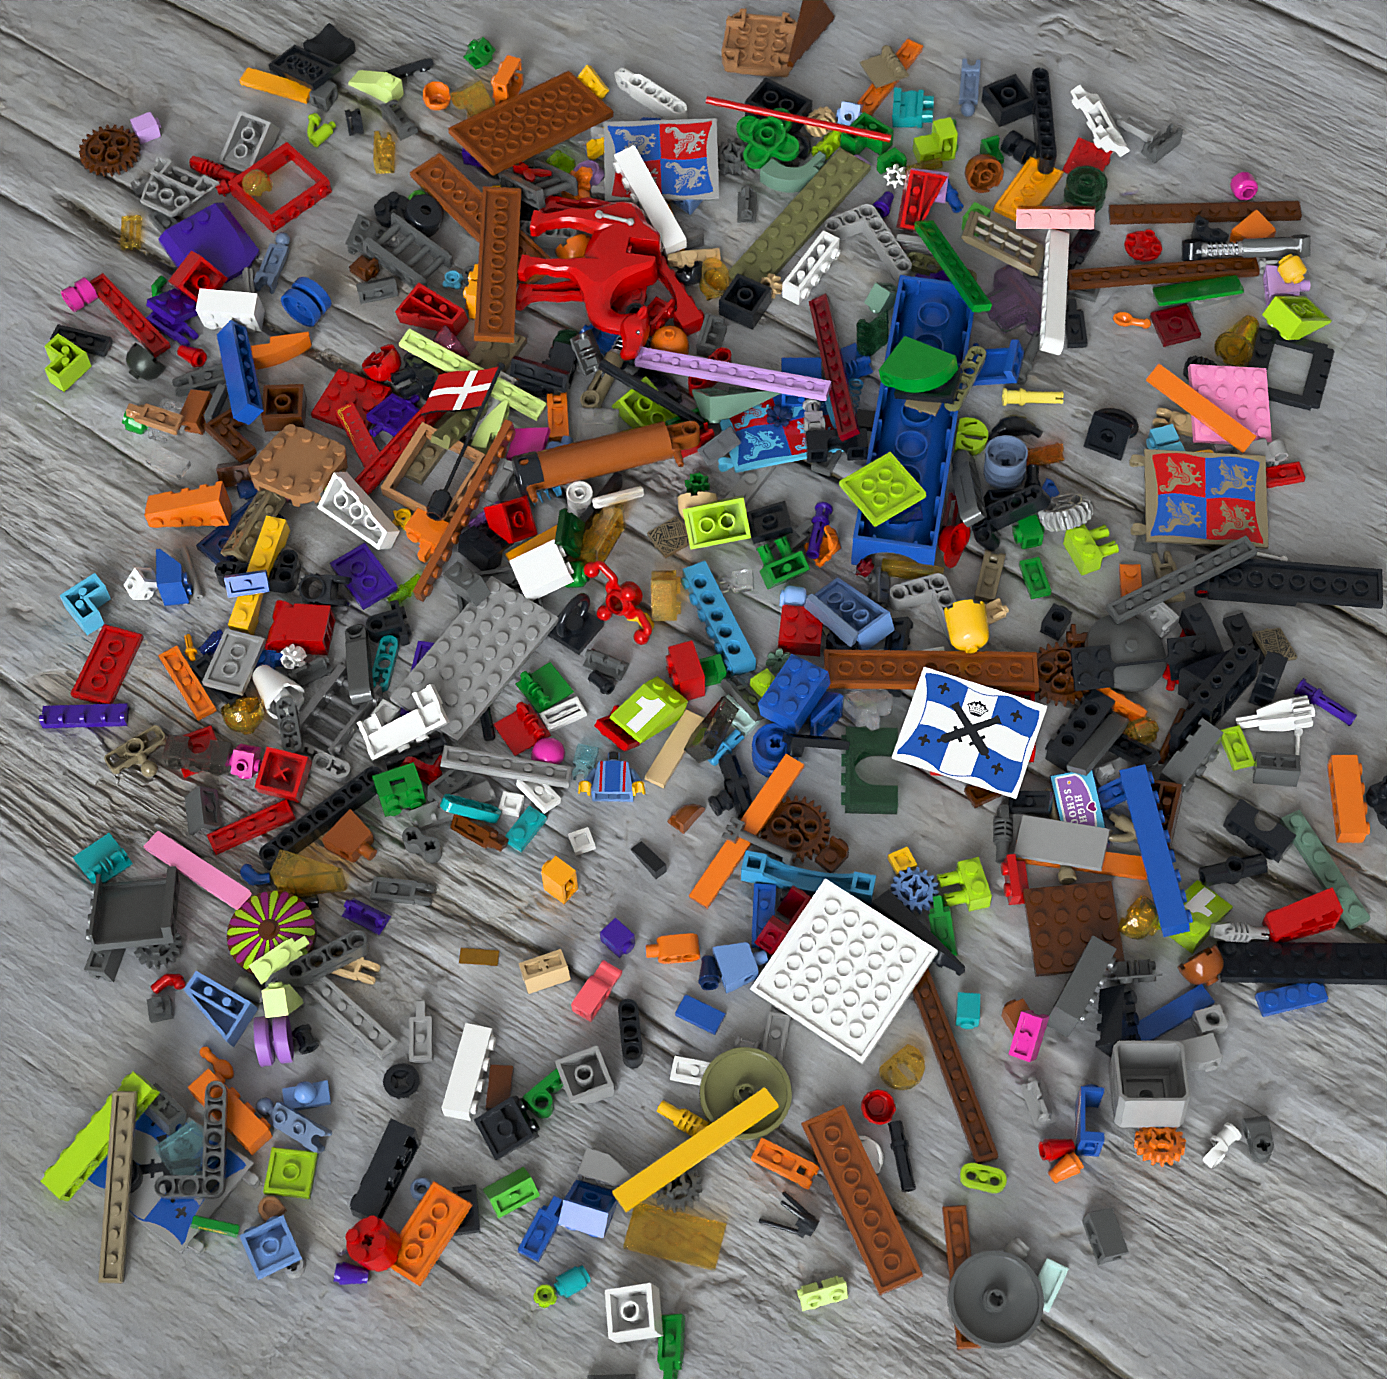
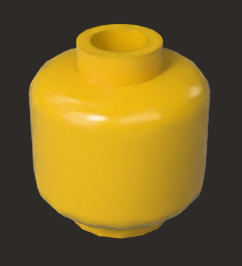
(1292, 269)

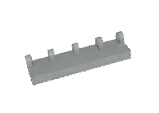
(430, 815)

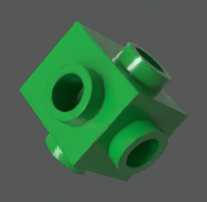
(479, 53)

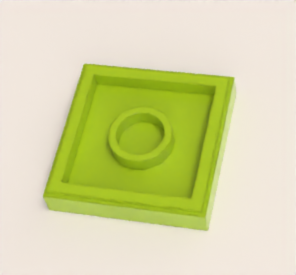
(290, 1173)

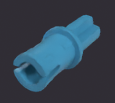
(727, 746)

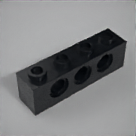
(1096, 703)

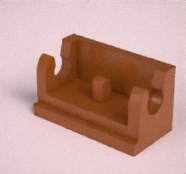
(194, 410)

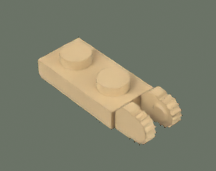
(1180, 421)
(353, 970)

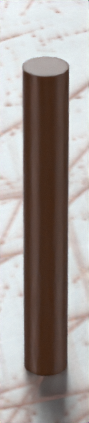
(1165, 747)

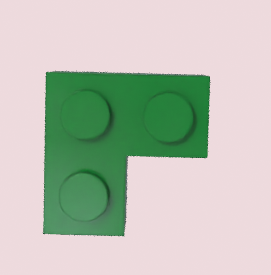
(856, 144)

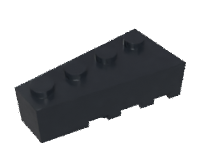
(385, 1171)

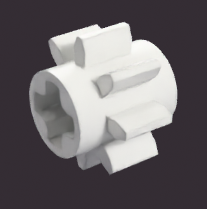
(891, 175)
(293, 657)

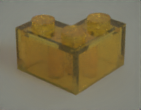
(472, 98)
(664, 592)

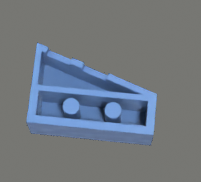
(221, 1006)

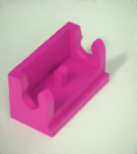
(1028, 1035)

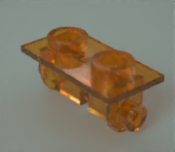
(1045, 455)

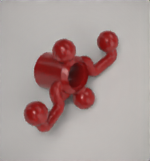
(620, 600)

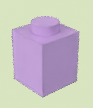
(146, 127)

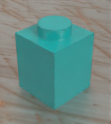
(967, 1010)

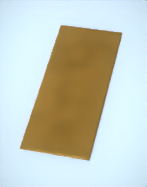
(479, 956)

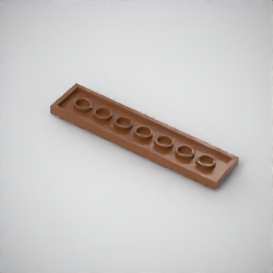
(862, 1200)

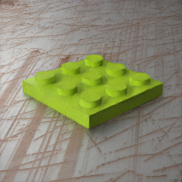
(882, 489)

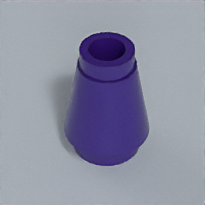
(884, 204)
(350, 1274)

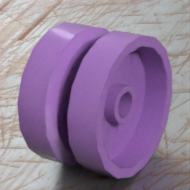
(269, 1040)

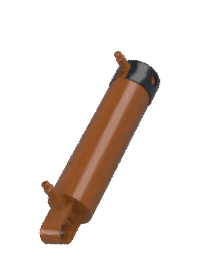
(602, 456)

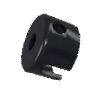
(424, 223)

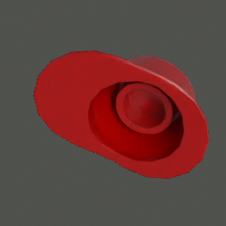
(953, 542)

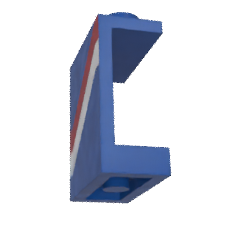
(1087, 1142)

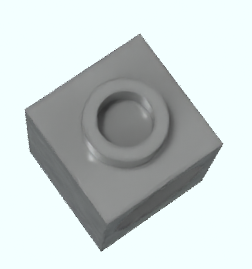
(1201, 1025)

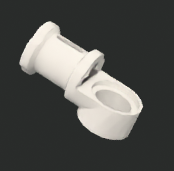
(1221, 1143)

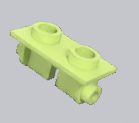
(833, 1290)

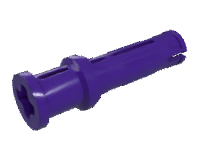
(814, 548)
(1317, 697)

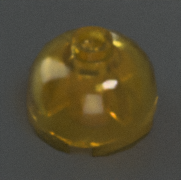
(244, 715)
(1140, 920)

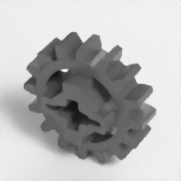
(731, 156)
(160, 953)
(680, 1196)

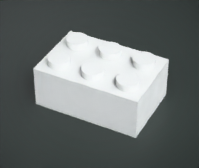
(221, 306)

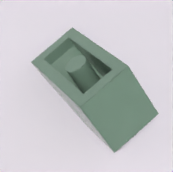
(881, 297)

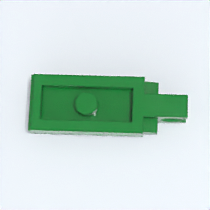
(942, 924)
(671, 1345)

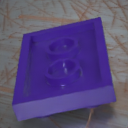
(368, 576)

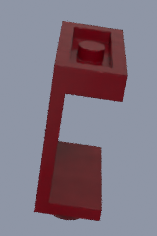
(775, 929)

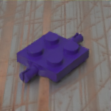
(392, 414)

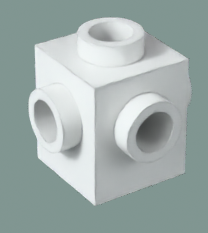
(141, 583)

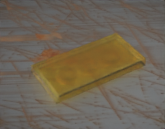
(675, 1236)

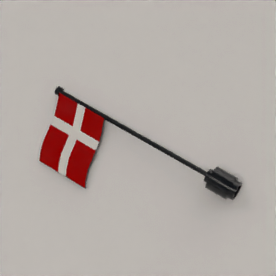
(457, 393)

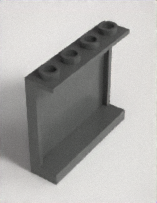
(133, 912)

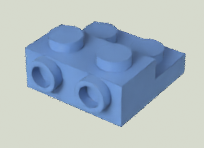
(270, 1246)

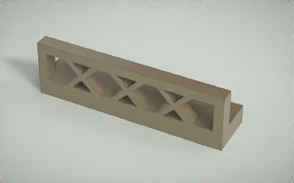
(245, 535)

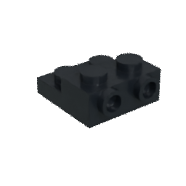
(507, 1127)

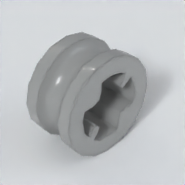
(294, 1274)

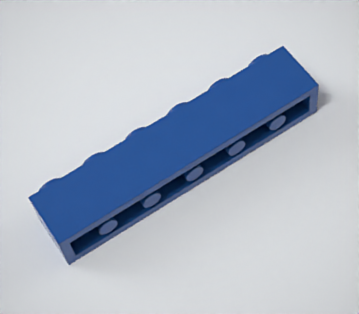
(240, 372)

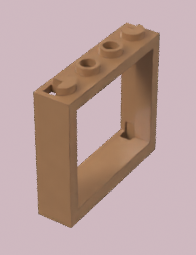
(408, 456)

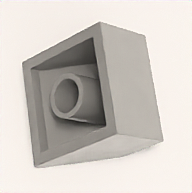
(585, 1076)

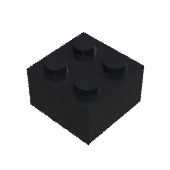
(1007, 100)
(745, 301)

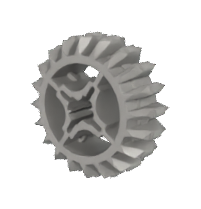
(1066, 511)

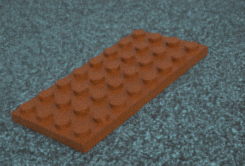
(530, 122)

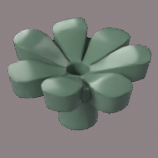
(777, 659)

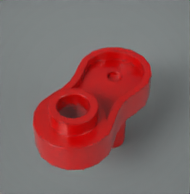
(426, 772)

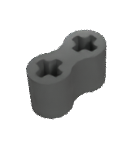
(422, 845)

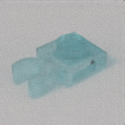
(584, 759)

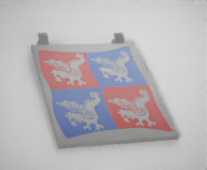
(676, 153)

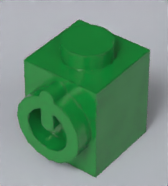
(1028, 532)

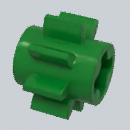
(697, 483)

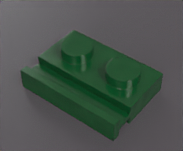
(570, 533)

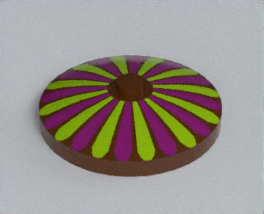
(267, 922)

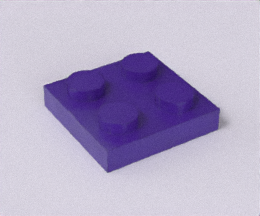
(173, 306)

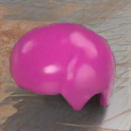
(548, 751)

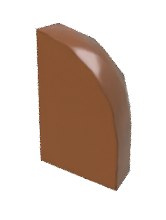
(685, 816)

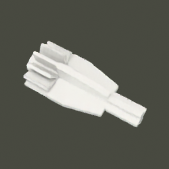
(1281, 715)

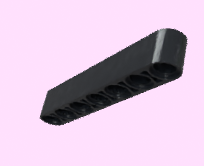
(1043, 121)
(325, 808)

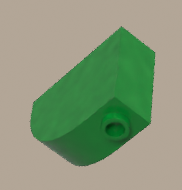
(917, 367)

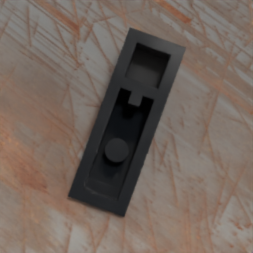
(1195, 622)

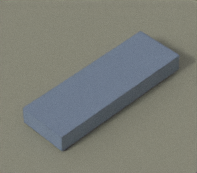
(831, 620)

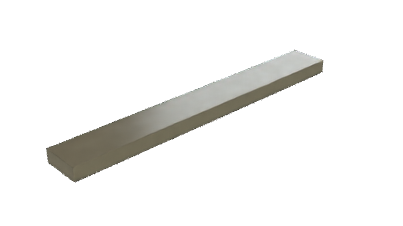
(118, 1187)

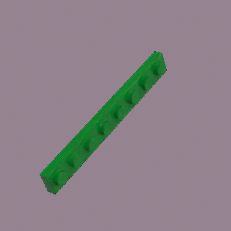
(953, 266)

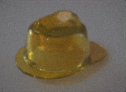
(714, 278)

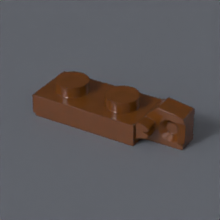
(479, 832)

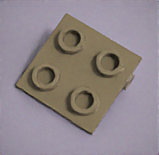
(884, 67)

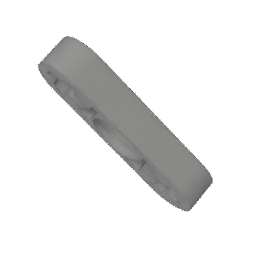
(328, 770)

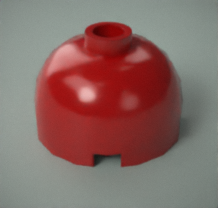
(382, 364)

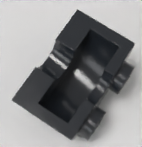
(1206, 234)

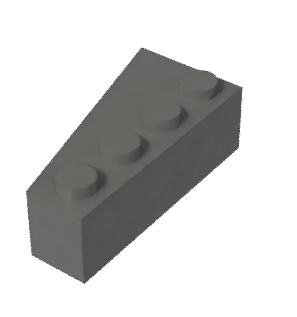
(1080, 986)

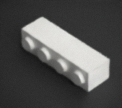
(468, 1072)

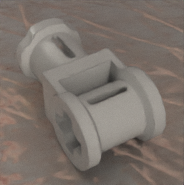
(812, 416)

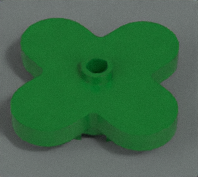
(767, 139)

